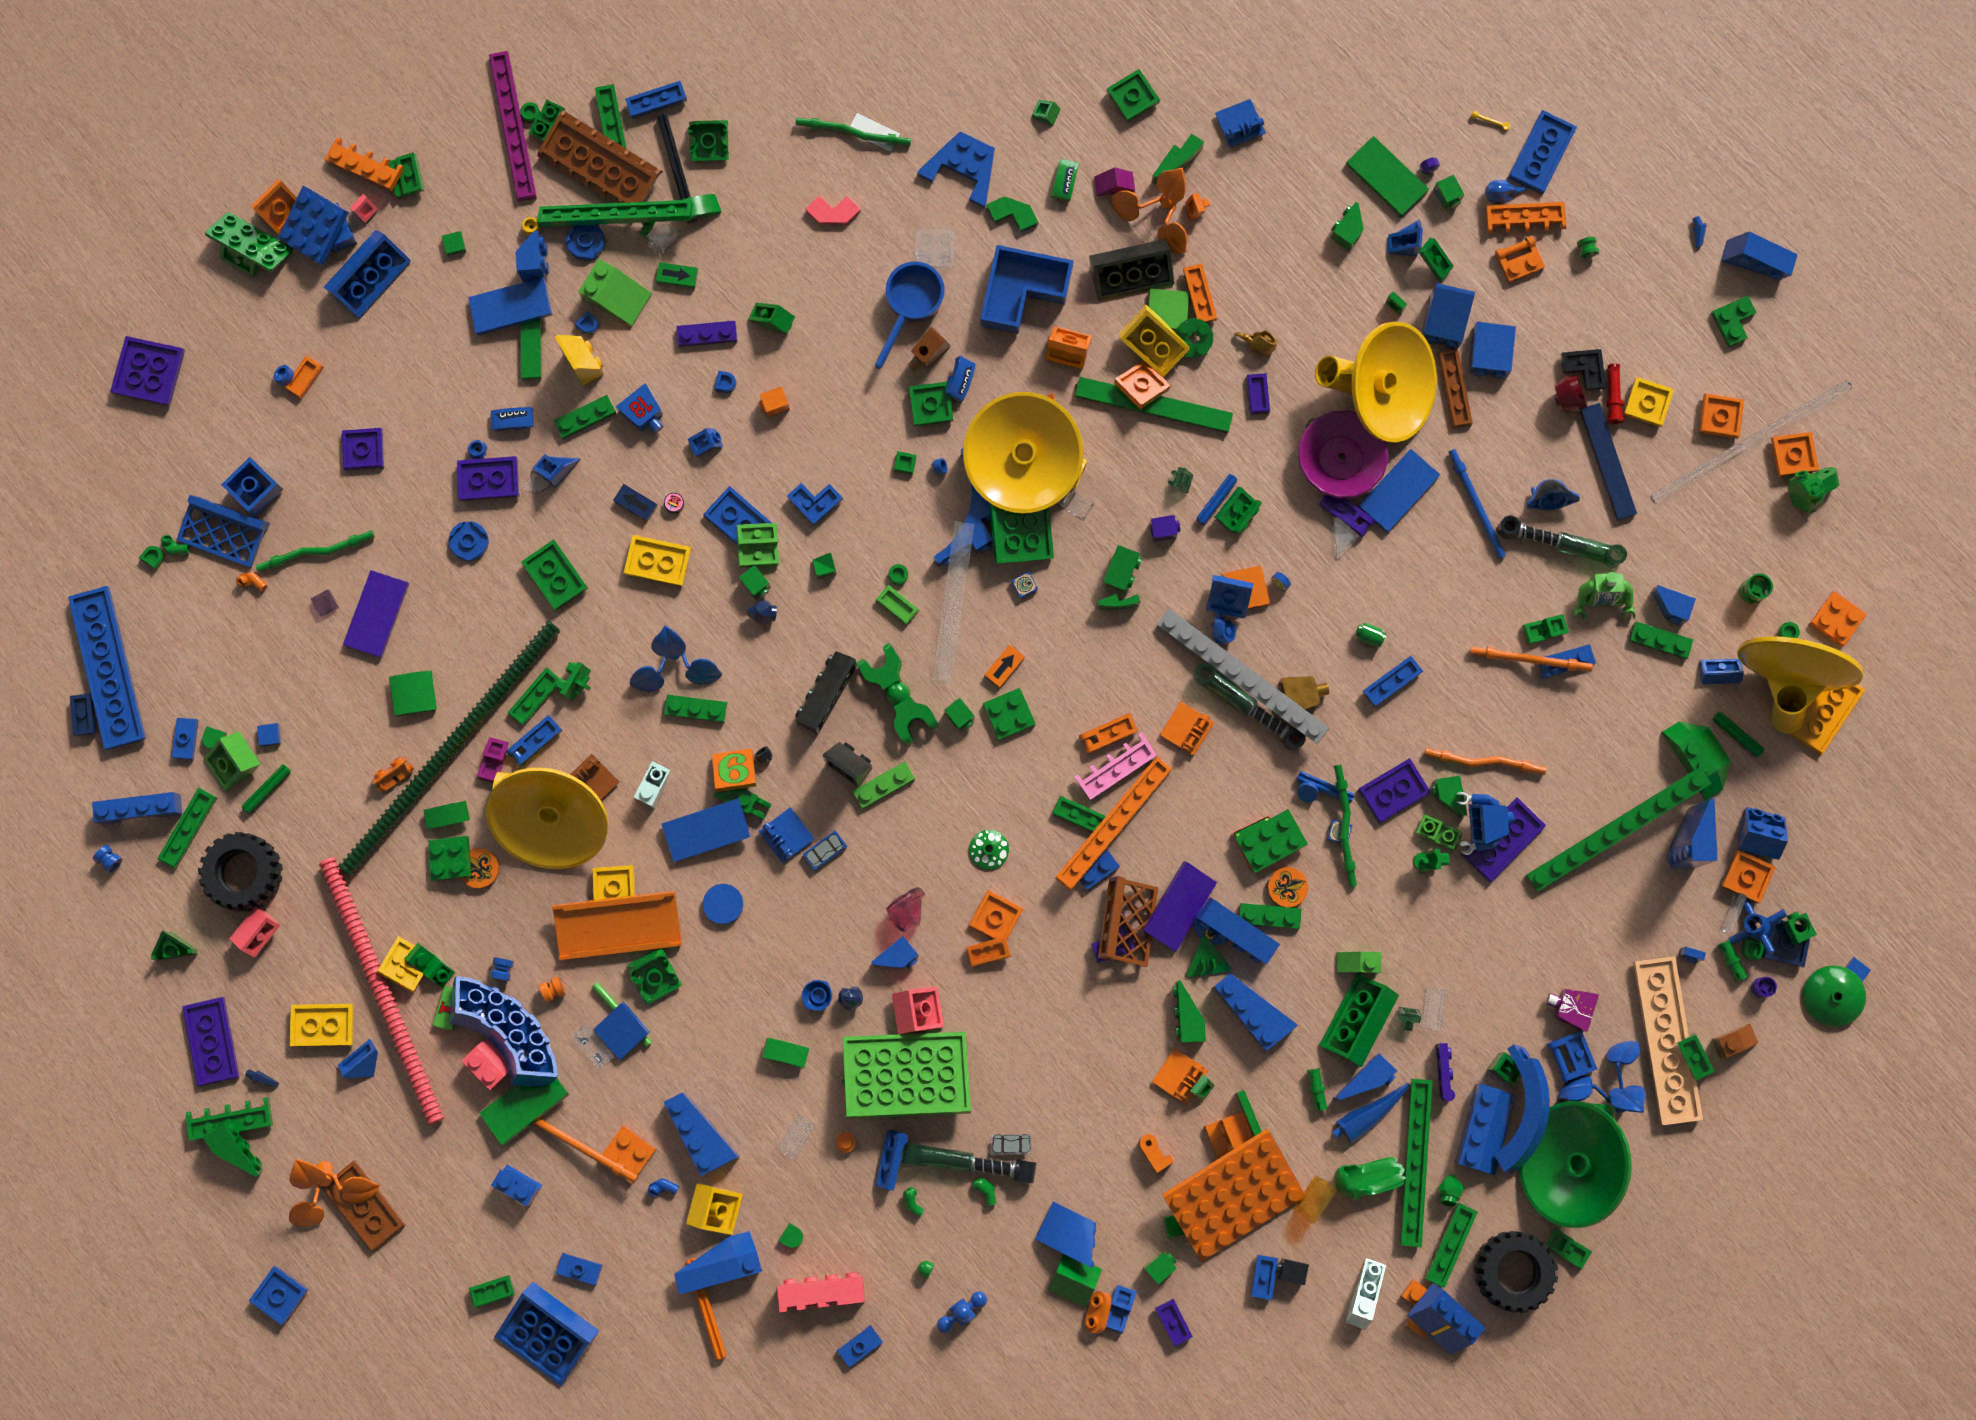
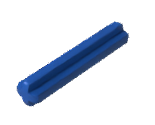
(1216, 499)
(1323, 786)

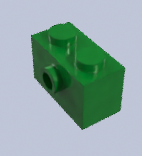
(1122, 568)

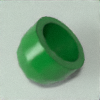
(925, 1268)

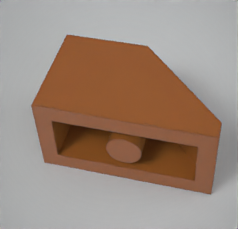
(1735, 1041)

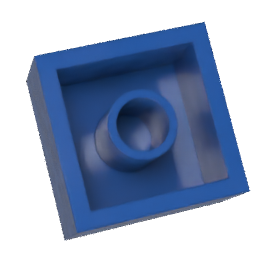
(252, 487)

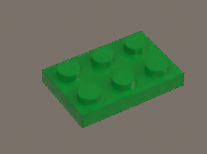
(554, 575)
(1271, 841)

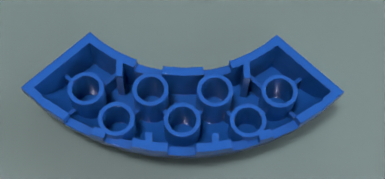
(507, 1027)

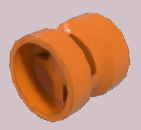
(552, 989)

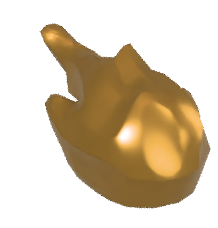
(1261, 342)

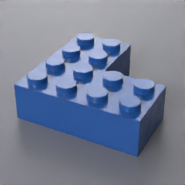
(1022, 275)

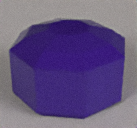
(1429, 165)

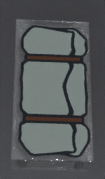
(1010, 1144)

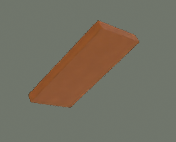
(372, 1219)

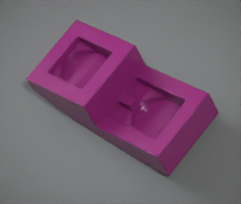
(493, 759)

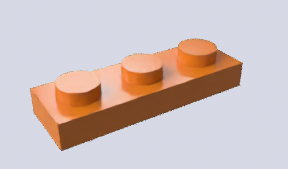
(1200, 293)

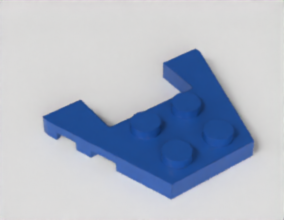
(966, 157)

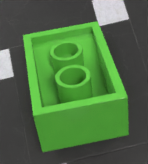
(614, 292)

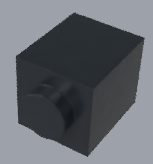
(1292, 1271)

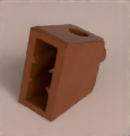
(930, 342)

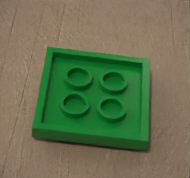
(1021, 535)

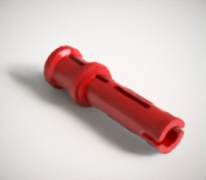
(1615, 402)

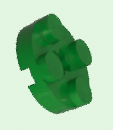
(1202, 330)

